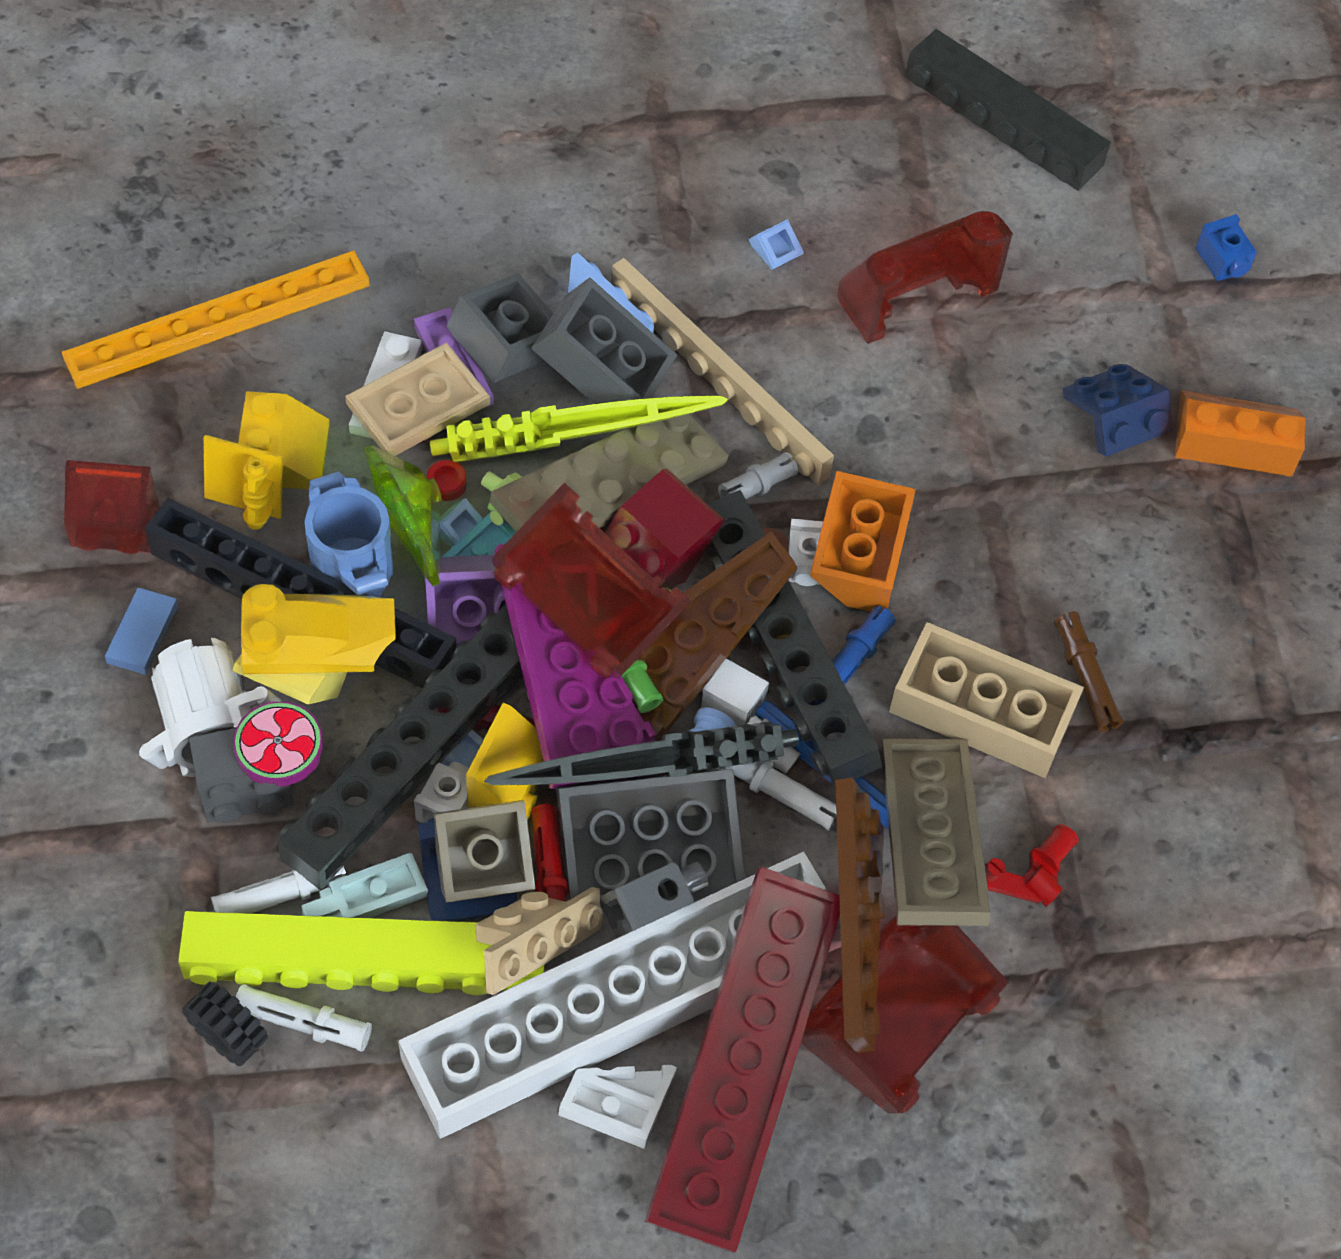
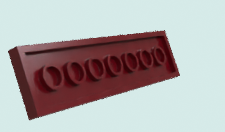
(745, 1061)

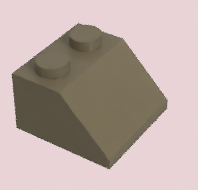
(483, 851)

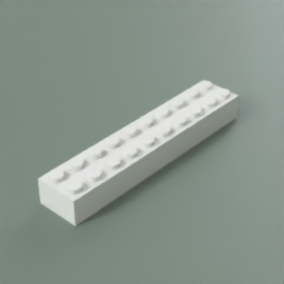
(581, 1009)

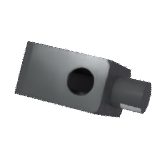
(639, 900)

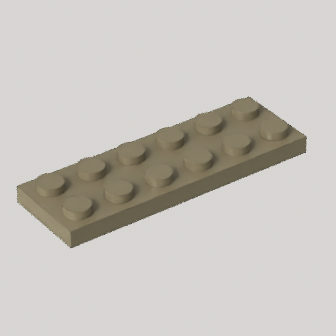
(614, 470)
(934, 833)

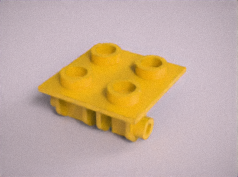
(244, 479)

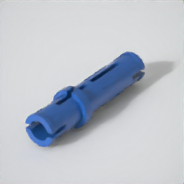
(861, 644)

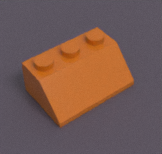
(1239, 433)
(862, 540)

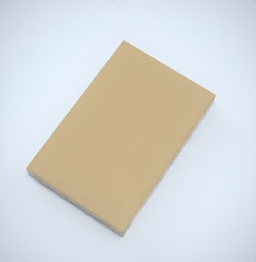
(417, 400)

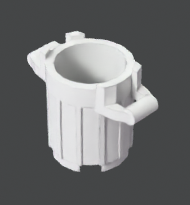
(197, 698)

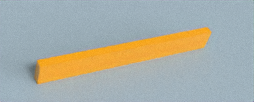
(215, 319)

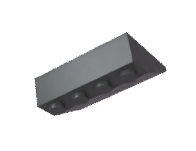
(644, 823)

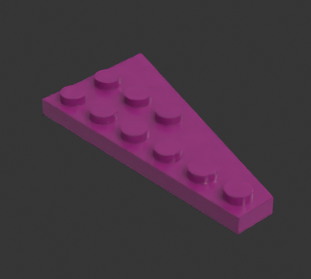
(568, 700)

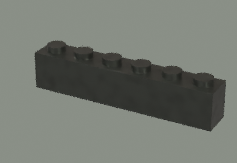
(1007, 109)

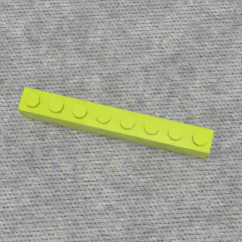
(334, 952)

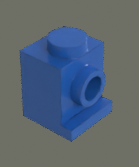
(1226, 248)

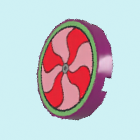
(278, 743)

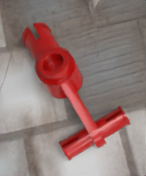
(1041, 878)

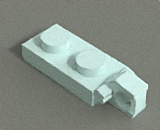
(371, 891)

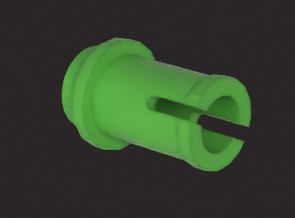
(641, 687)

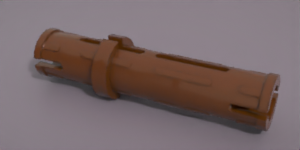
(1082, 656)

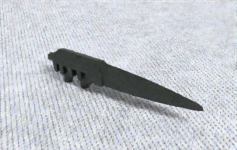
(676, 754)

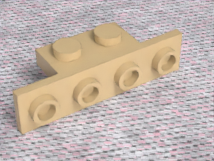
(534, 934)

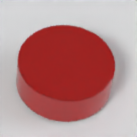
(450, 479)

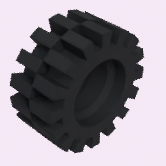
(225, 1023)

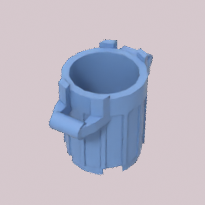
(349, 534)

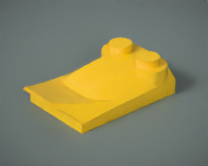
(313, 631)

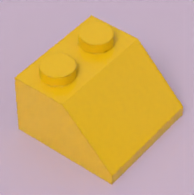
(288, 429)
(507, 746)

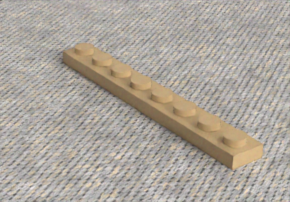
(725, 375)

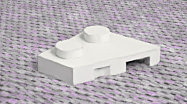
(618, 1100)

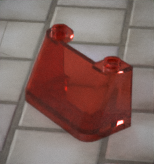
(963, 251)
(587, 584)
(924, 990)

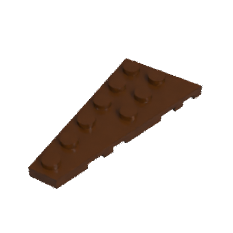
(711, 626)
(861, 908)

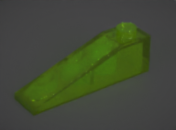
(410, 508)

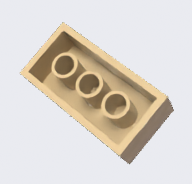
(985, 698)

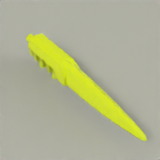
(549, 426)

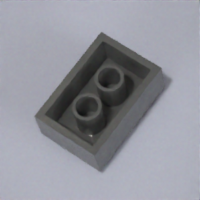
(603, 347)

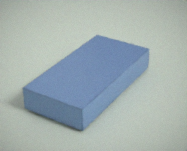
(141, 631)

